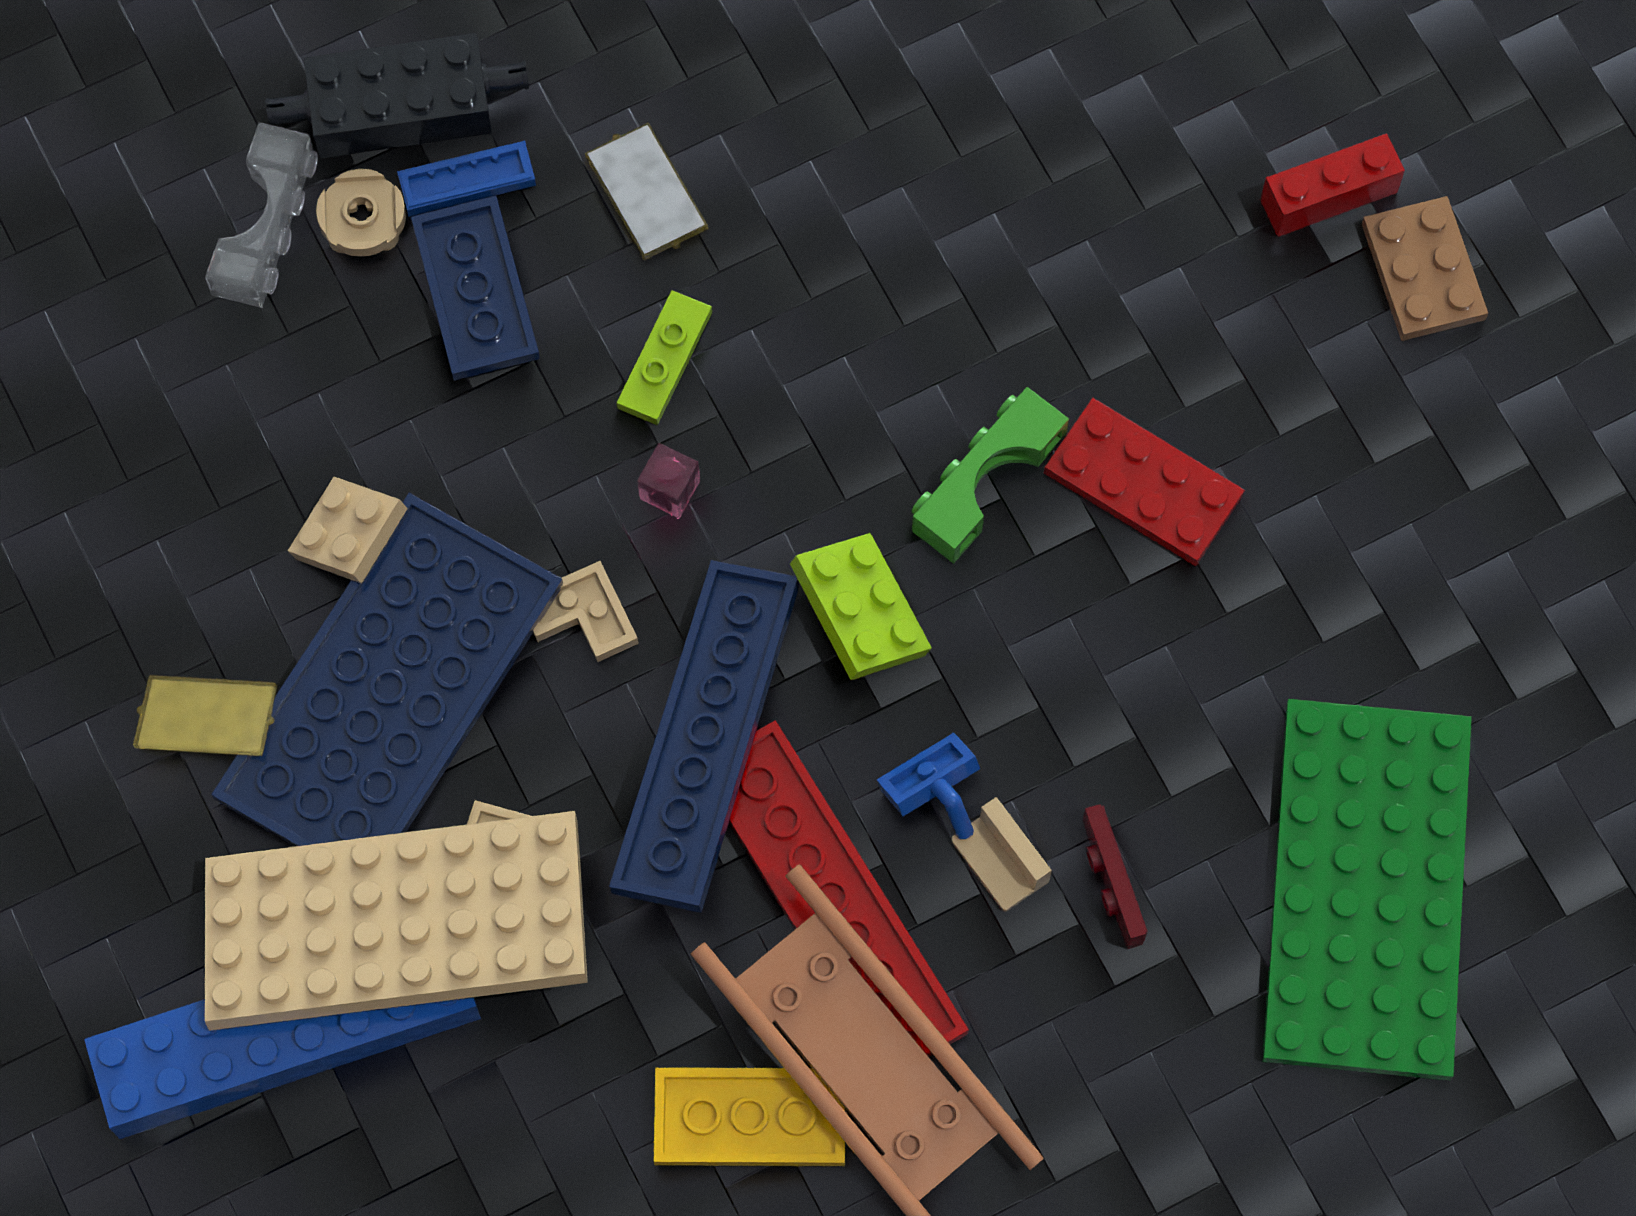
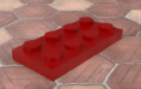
(1144, 481)

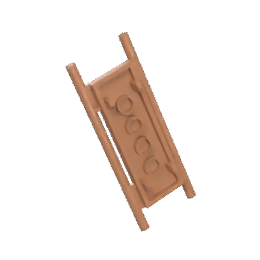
(865, 1054)

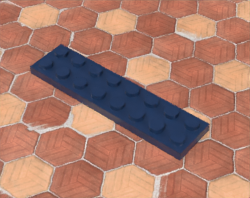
(705, 737)

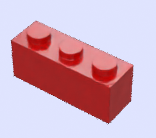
(1332, 185)

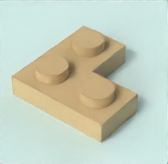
(592, 603)

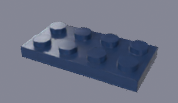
(475, 288)

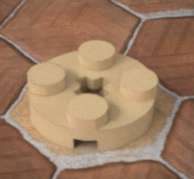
(361, 237)

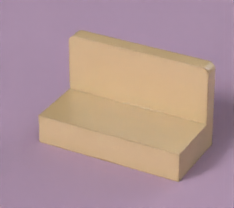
(1003, 857)

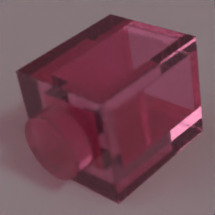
(669, 480)

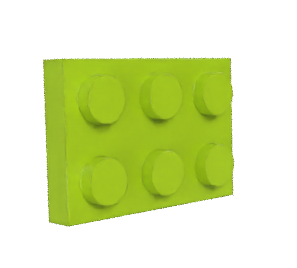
(860, 606)

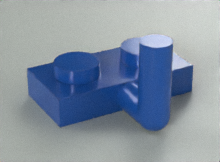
(931, 776)

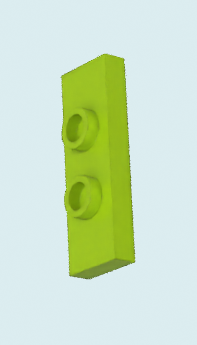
(664, 357)

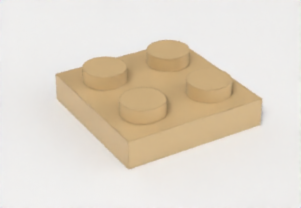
(347, 529)

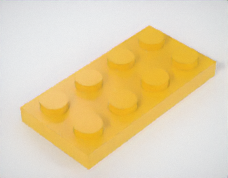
(740, 1120)

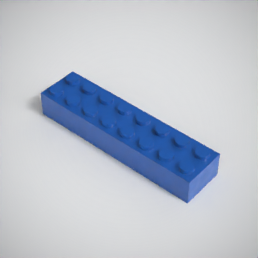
(180, 1068)

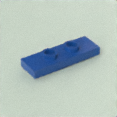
(466, 178)

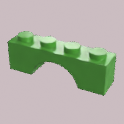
(1023, 434)

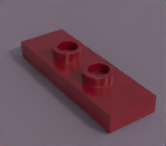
(1119, 895)

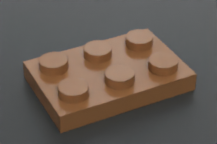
(1424, 268)

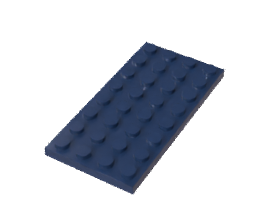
(391, 684)

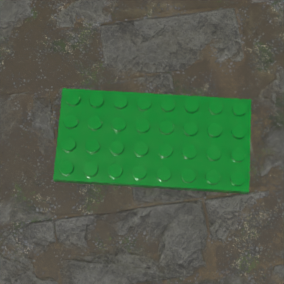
(1368, 890)

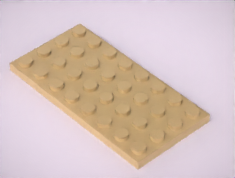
(393, 921)

